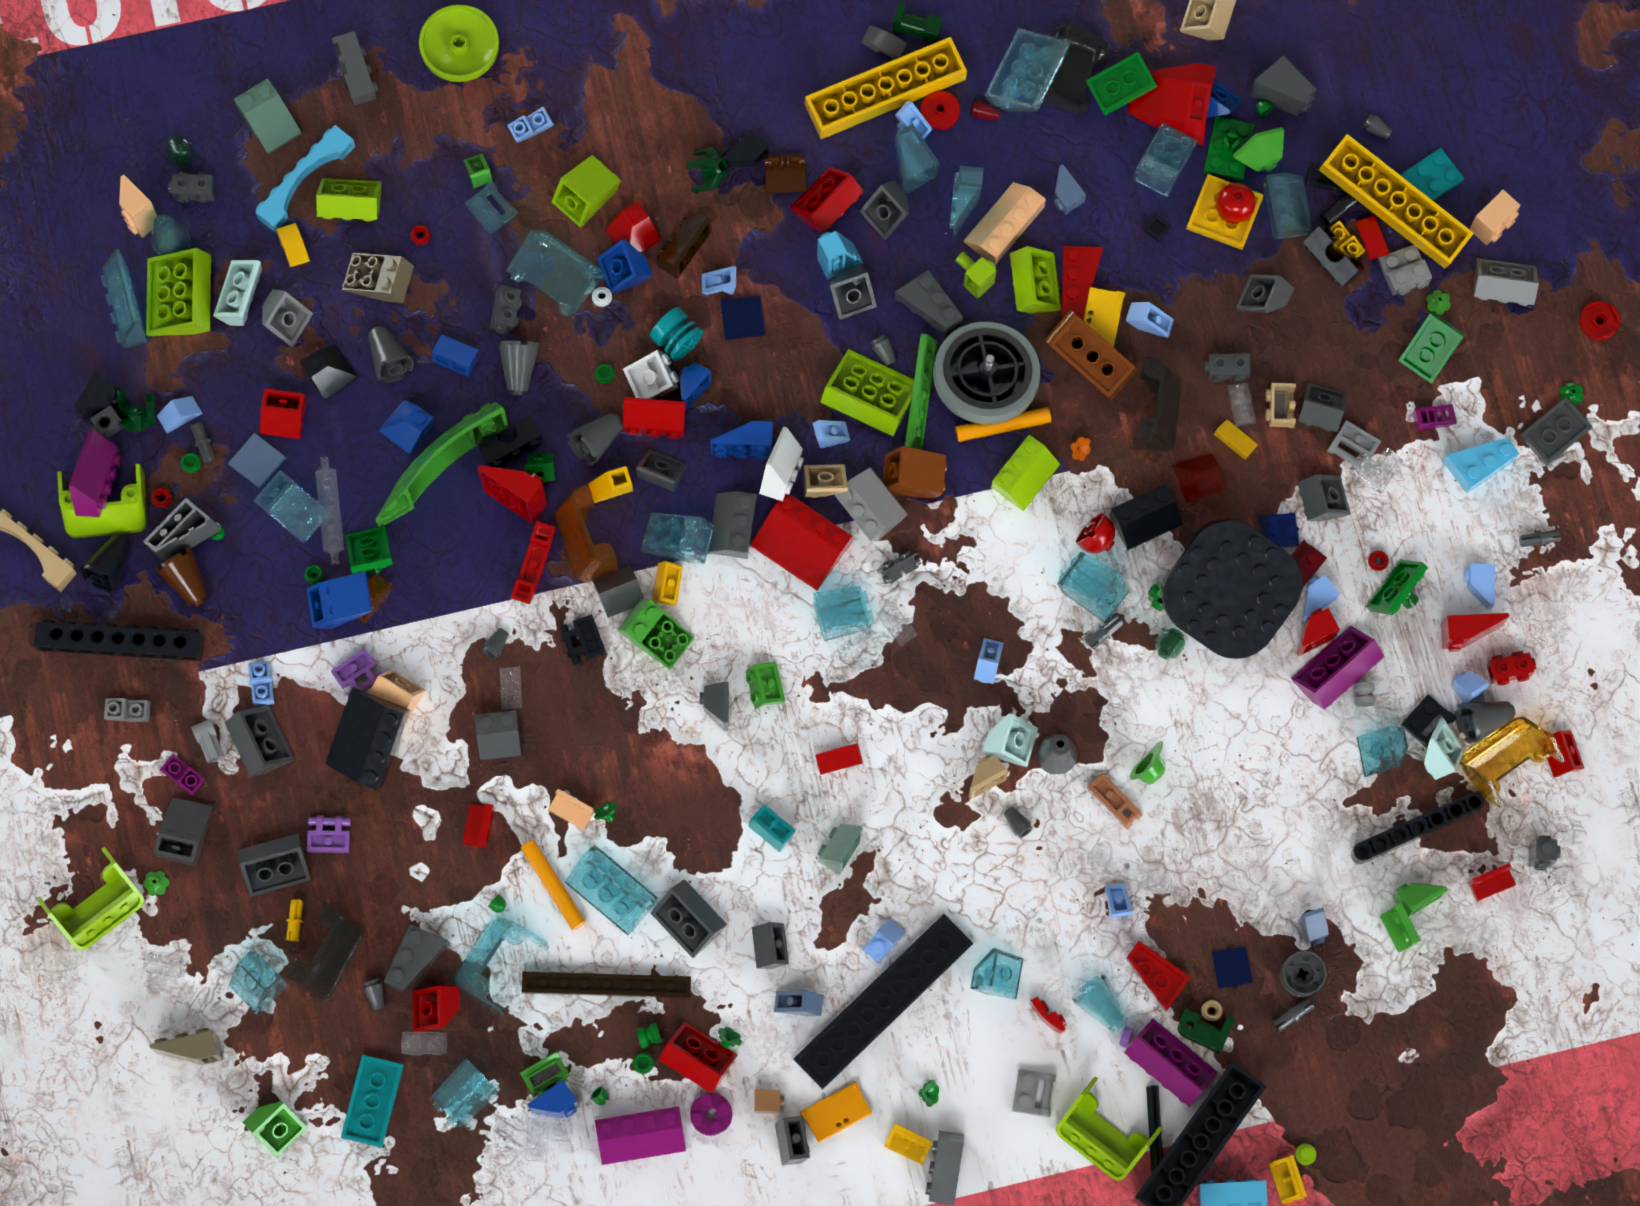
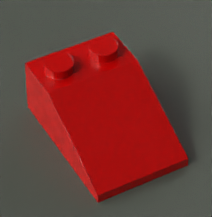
(1463, 630)

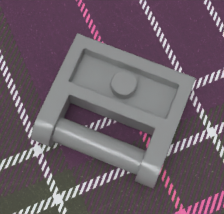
(1355, 439)
(1026, 1093)

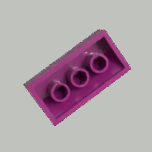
(94, 475)
(1338, 667)
(1170, 1062)
(640, 1135)

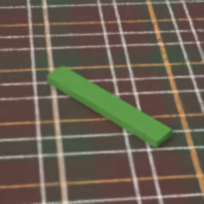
(921, 392)

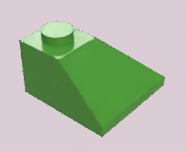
(1262, 150)
(1418, 896)
(275, 1126)

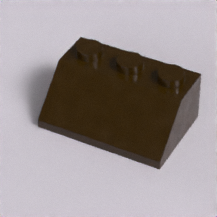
(684, 244)

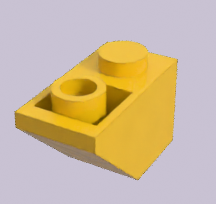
(611, 484)

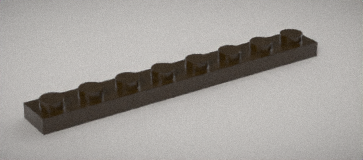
(606, 984)

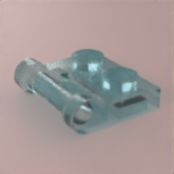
(485, 211)

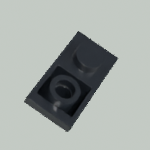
(747, 152)

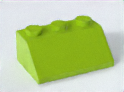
(348, 199)
(1035, 280)
(1025, 473)

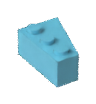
(836, 253)
(1480, 462)
(1232, 1193)

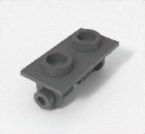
(892, 569)

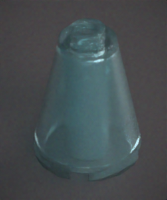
(169, 235)
(1102, 1003)

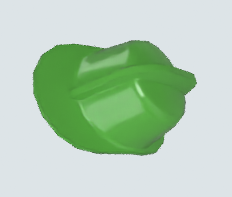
(1150, 767)

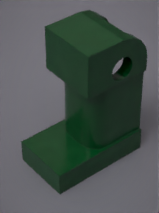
(916, 25)
(1204, 1033)

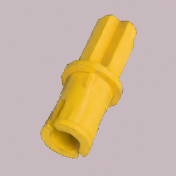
(294, 920)

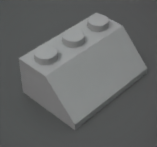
(1505, 282)
(871, 505)

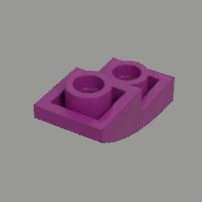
(182, 774)

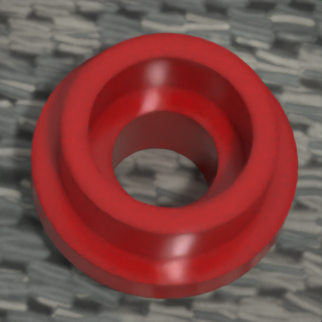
(417, 230)
(161, 492)
(1380, 555)

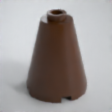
(184, 577)

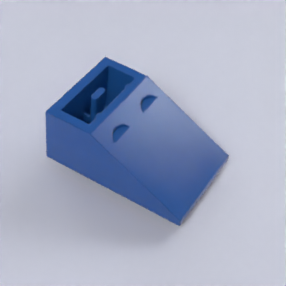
(747, 440)
(339, 600)

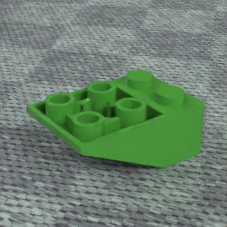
(655, 633)

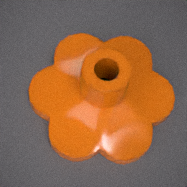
(1080, 448)

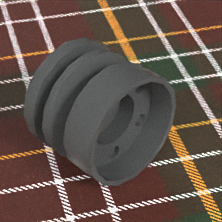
(1308, 963)

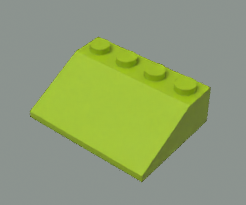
(178, 293)
(869, 392)

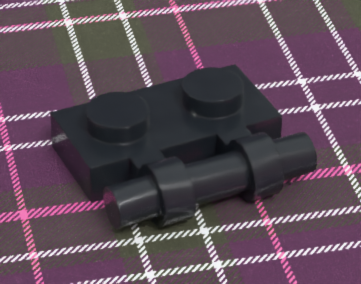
(588, 636)

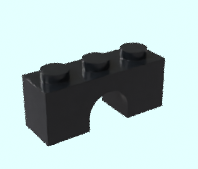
(1321, 245)
(496, 452)

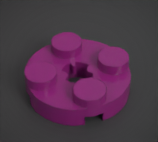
(715, 1125)

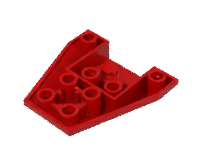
(1178, 100)

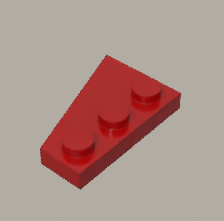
(1158, 974)

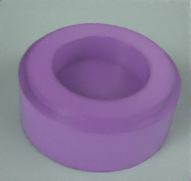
(1126, 1037)

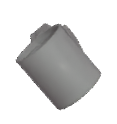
(206, 735)

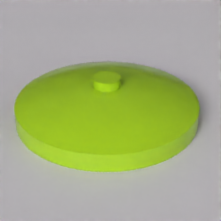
(459, 43)

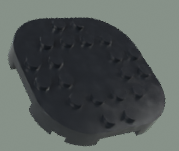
(1231, 588)

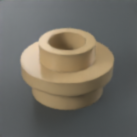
(1218, 1010)

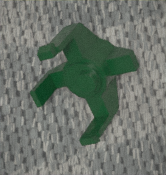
(712, 168)
(136, 417)

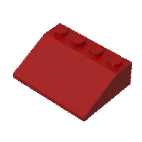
(515, 490)
(801, 541)

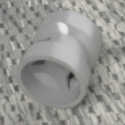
(1364, 694)

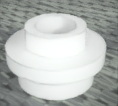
(602, 302)

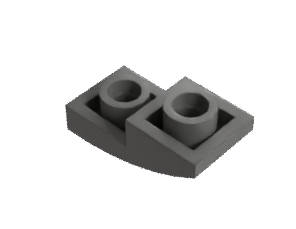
(883, 41)

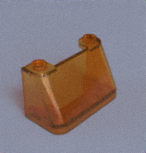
(587, 559)

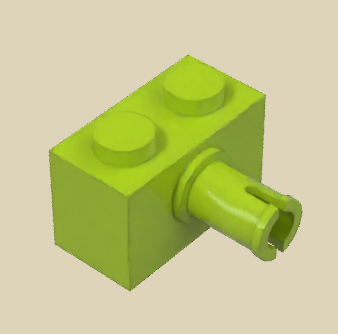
(978, 275)

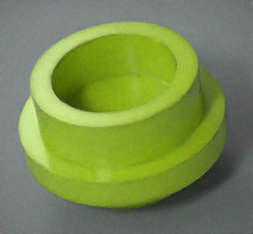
(1305, 1154)

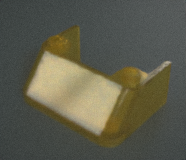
(1506, 751)

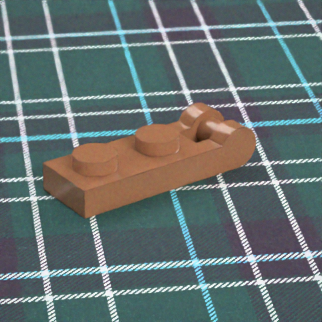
(1114, 800)

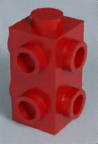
(1514, 667)

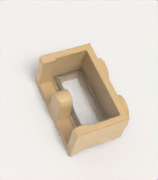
(1281, 405)

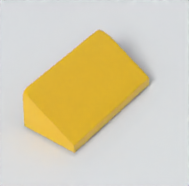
(1235, 439)
(667, 583)

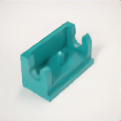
(771, 828)

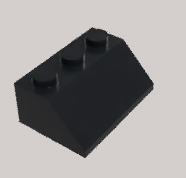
(1146, 517)

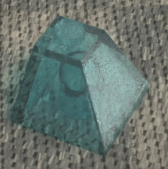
(1382, 749)
(998, 974)

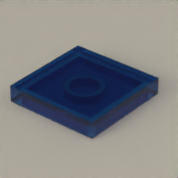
(742, 317)

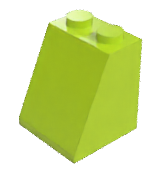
(585, 190)

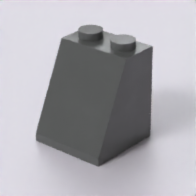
(1284, 88)

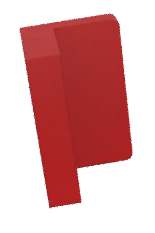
(1570, 753)
(478, 825)
(1492, 882)

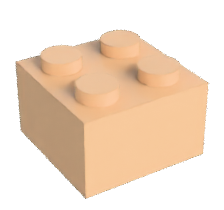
(1495, 218)

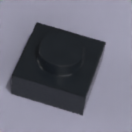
(1157, 228)

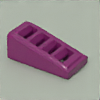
(1421, 426)

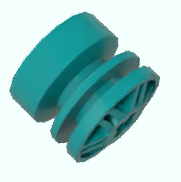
(676, 333)

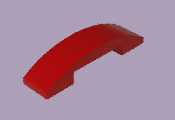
(533, 563)

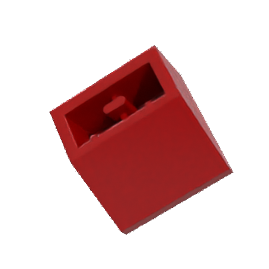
(282, 413)

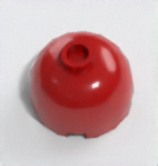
(1235, 203)
(1098, 535)

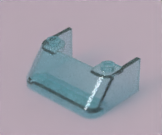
(469, 975)

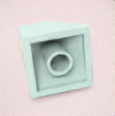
(1011, 740)
(1443, 751)

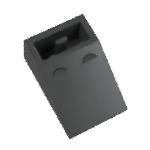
(183, 832)

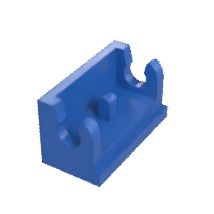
(454, 355)

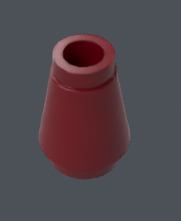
(984, 110)

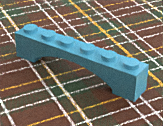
(333, 146)

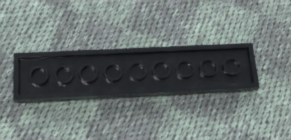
(883, 1001)

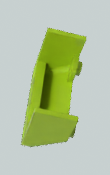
(118, 516)
(100, 911)
(1099, 1139)

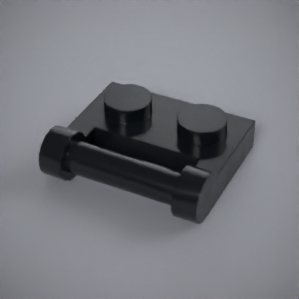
(1423, 716)

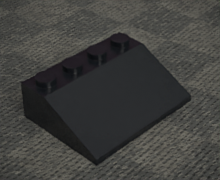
(367, 738)

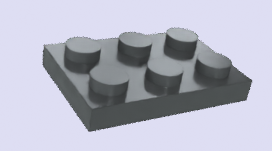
(1556, 431)

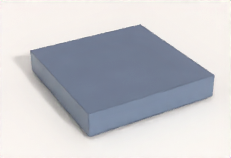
(257, 461)

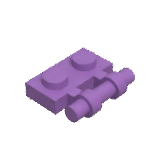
(353, 669)
(328, 841)

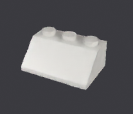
(782, 466)

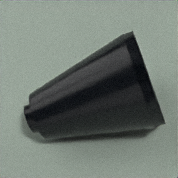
(107, 564)

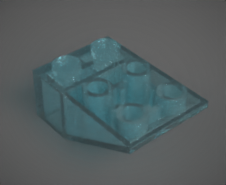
(1164, 160)
(966, 195)
(291, 506)
(678, 537)

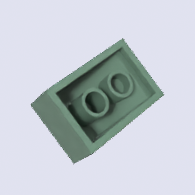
(267, 116)
(840, 847)

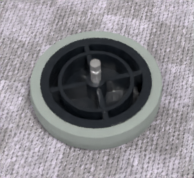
(986, 373)

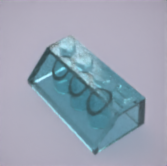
(611, 889)

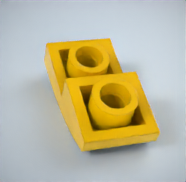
(1346, 244)
(293, 245)

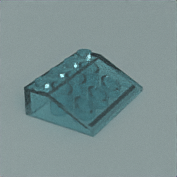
(1026, 72)
(123, 301)

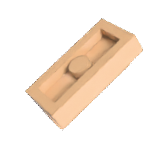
(571, 810)

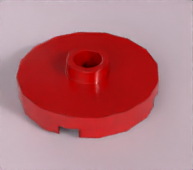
(944, 119)
(1606, 313)

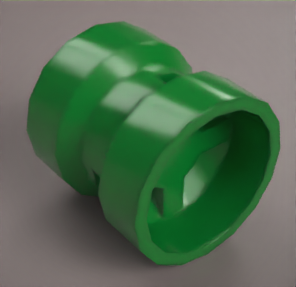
(648, 1035)

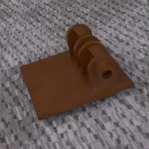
(785, 173)

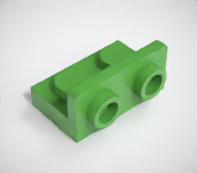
(764, 684)
(1400, 928)

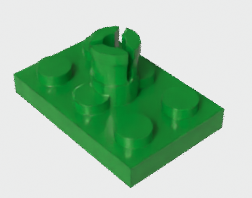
(1121, 83)
(1226, 139)
(1431, 347)
(368, 550)
(1398, 588)

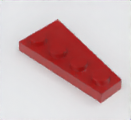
(1078, 275)

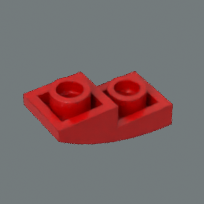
(1372, 237)
(839, 758)
(1053, 1020)

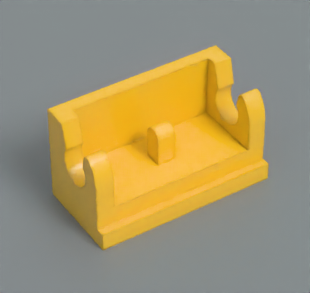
(908, 1144)
(1287, 1180)

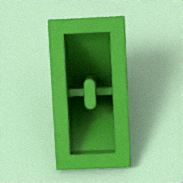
(478, 170)

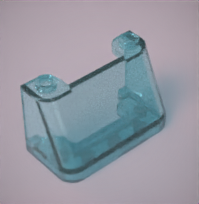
(555, 270)

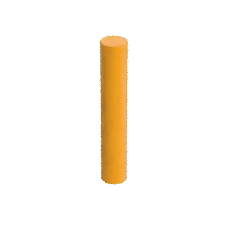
(1024, 420)
(553, 885)

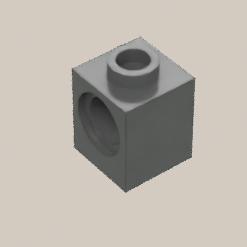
(106, 414)

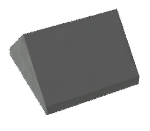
(661, 470)
(618, 591)

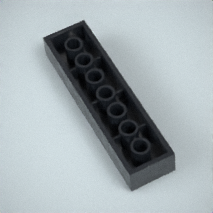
(1201, 1139)

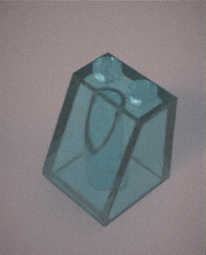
(914, 159)
(1093, 586)
(842, 612)
(256, 982)
(463, 1094)

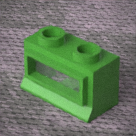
(545, 1074)

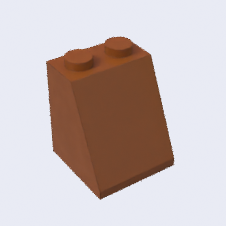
(915, 473)

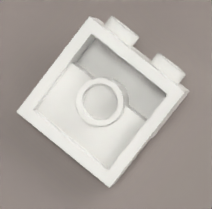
(652, 376)

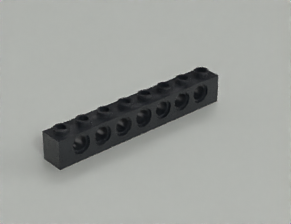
(191, 651)

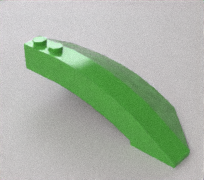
(439, 456)

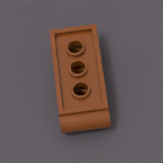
(1063, 341)

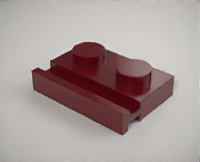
(1308, 560)

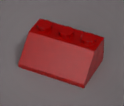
(827, 199)
(654, 417)
(697, 1057)

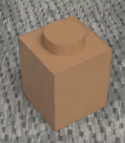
(768, 1102)

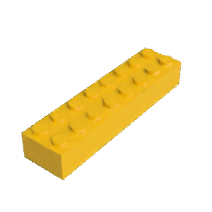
(885, 88)
(1396, 201)

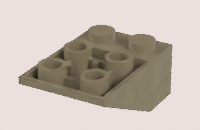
(378, 276)
(195, 1048)

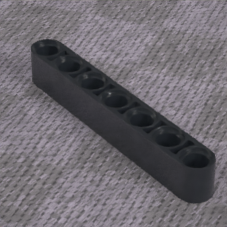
(1424, 821)

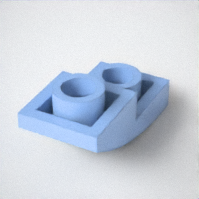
(531, 125)
(261, 683)

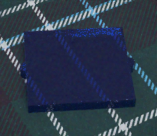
(1280, 529)
(1232, 967)

